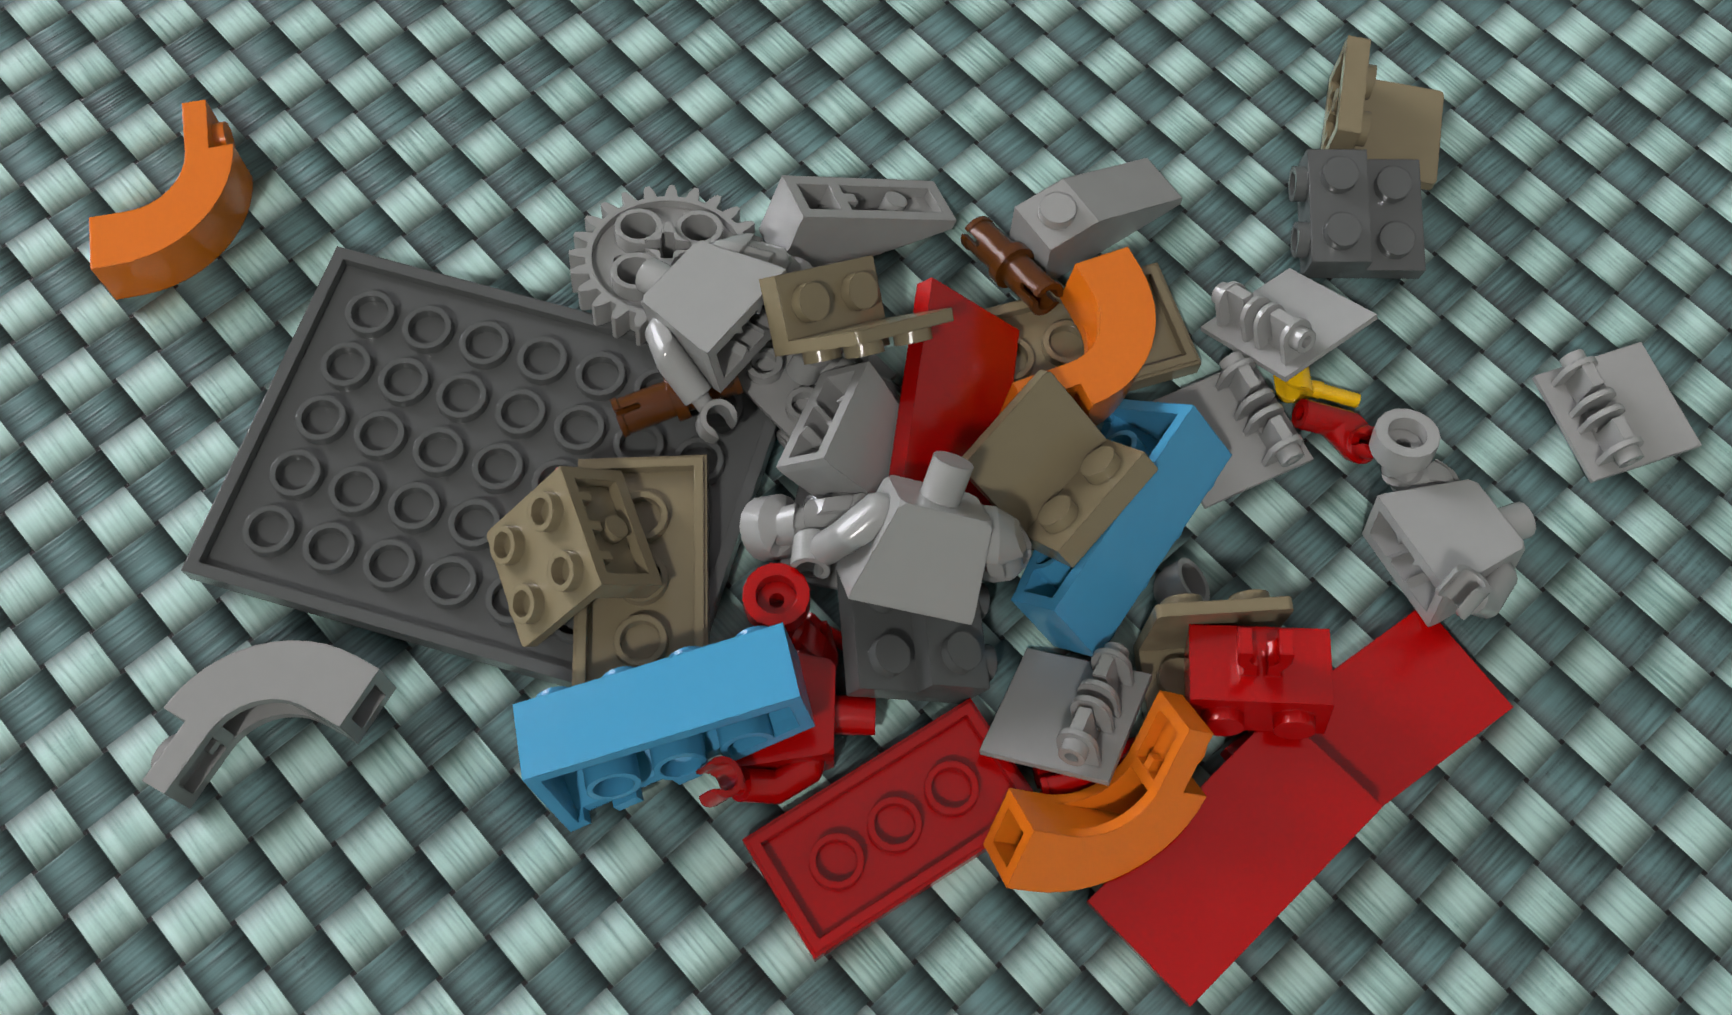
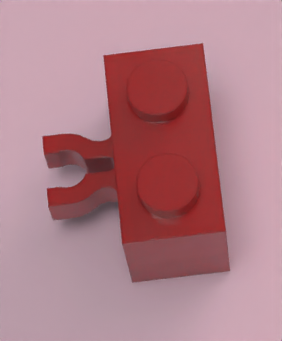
(1260, 679)

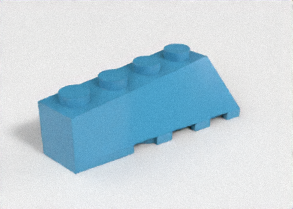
(1087, 603)
(659, 721)

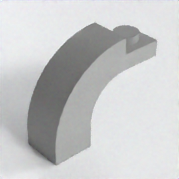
(257, 688)

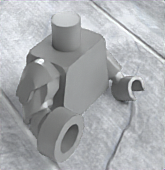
(710, 317)
(834, 453)
(1441, 532)
(919, 544)

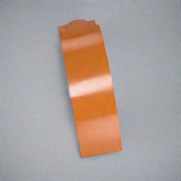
(187, 225)
(1117, 326)
(1106, 830)

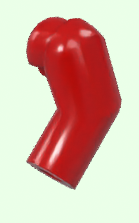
(1340, 427)

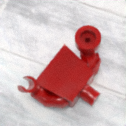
(784, 769)

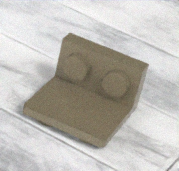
(1381, 115)
(838, 308)
(1055, 470)
(568, 546)
(1164, 636)

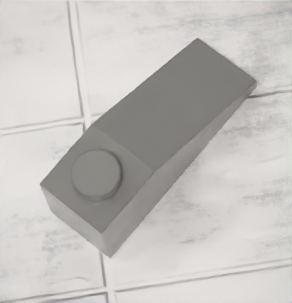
(1090, 213)
(852, 217)

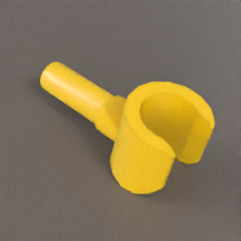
(1303, 387)

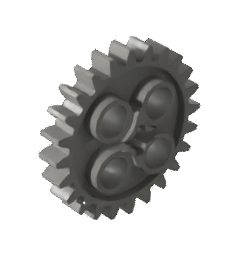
(619, 243)

